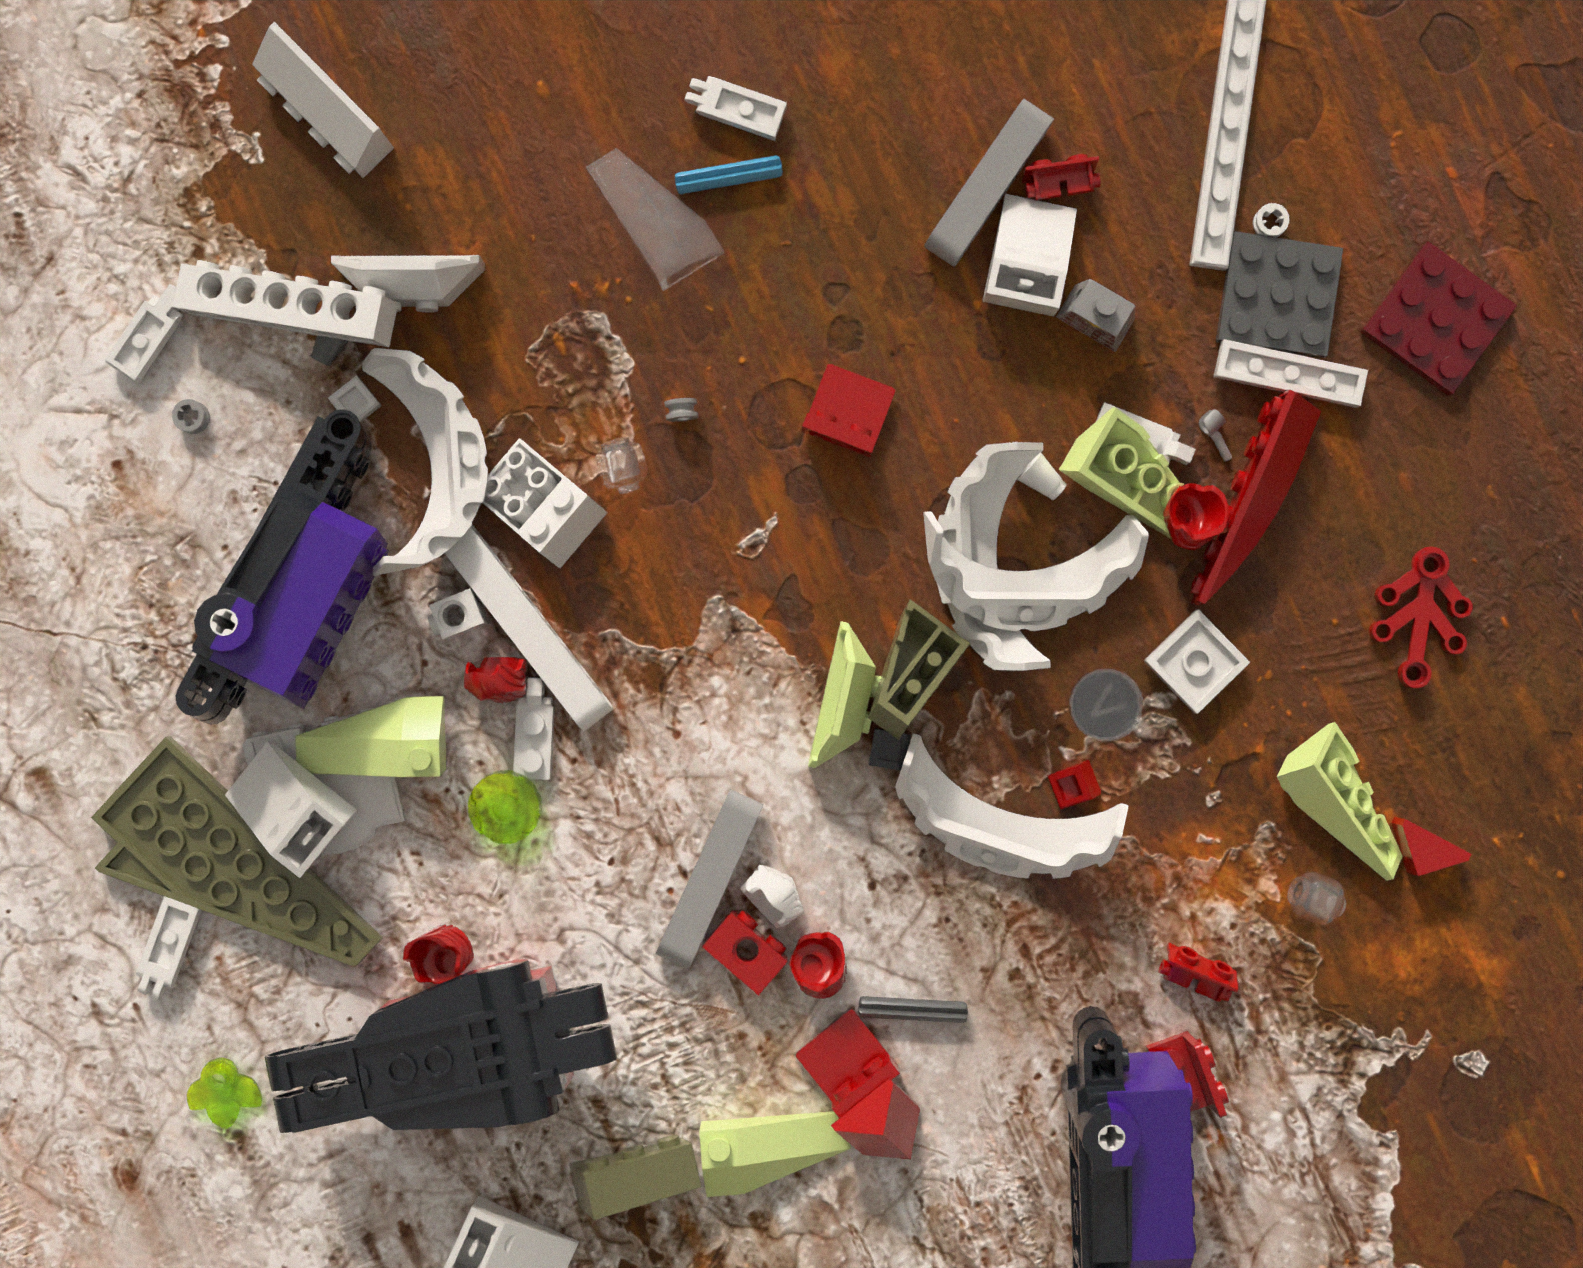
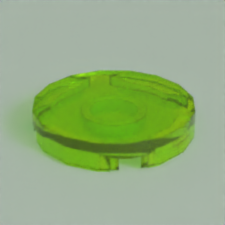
(505, 806)

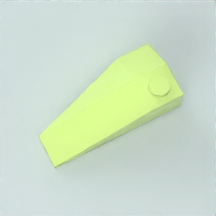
(1123, 468)
(384, 741)
(1329, 790)
(760, 1150)

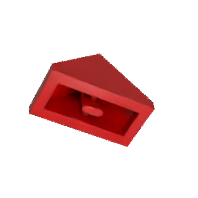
(1423, 850)

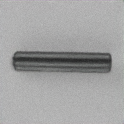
(913, 1009)

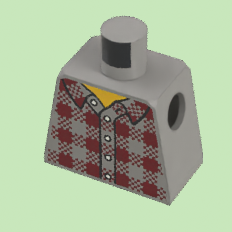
(1098, 313)

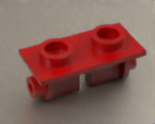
(1075, 172)
(1214, 978)

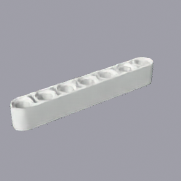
(529, 629)

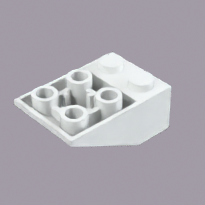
(1030, 255)
(540, 503)
(288, 808)
(506, 1239)

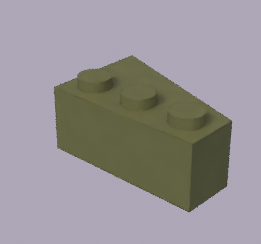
(915, 667)
(635, 1176)

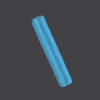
(728, 174)

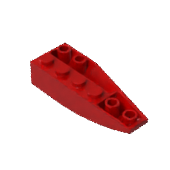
(1259, 488)

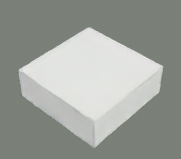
(355, 398)

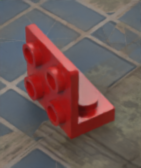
(848, 410)
(847, 1062)
(1196, 1063)

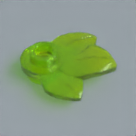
(225, 1097)

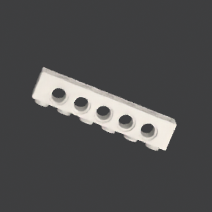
(198, 297)

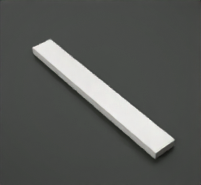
(1227, 134)

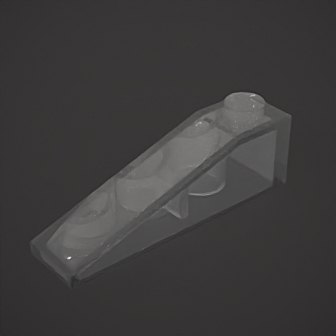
(660, 225)

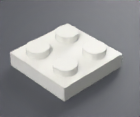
(1196, 661)

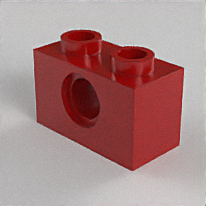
(754, 971)

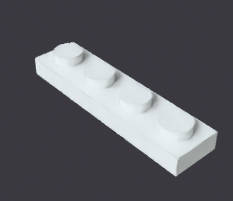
(1292, 372)

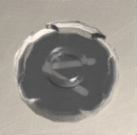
(1105, 704)

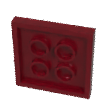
(1438, 318)

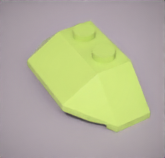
(845, 698)

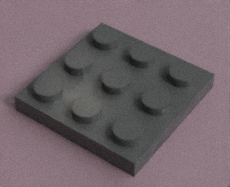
(1280, 294)

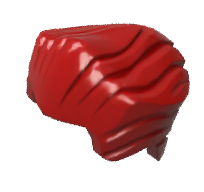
(1195, 515)
(497, 679)
(439, 954)
(819, 964)

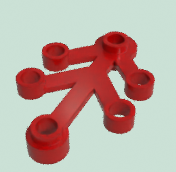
(1423, 611)

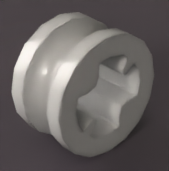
(681, 409)
(200, 424)

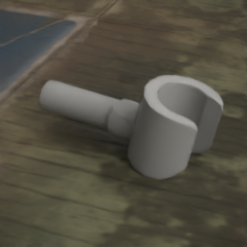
(1209, 424)

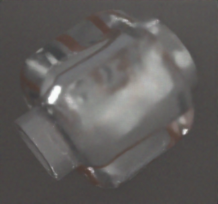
(621, 464)
(1316, 898)

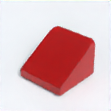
(1074, 784)

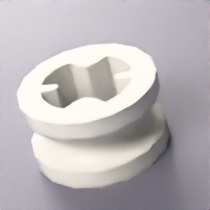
(1283, 220)

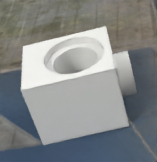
(473, 610)

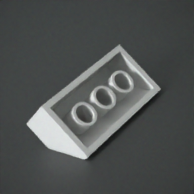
(320, 102)

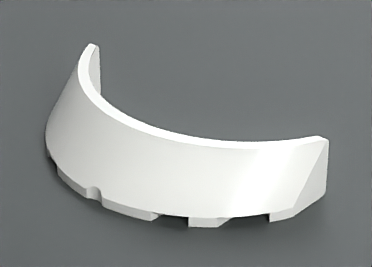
(454, 451)
(972, 529)
(1041, 596)
(998, 838)

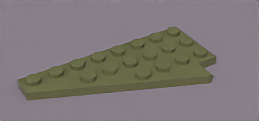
(194, 847)

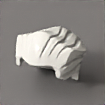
(773, 895)

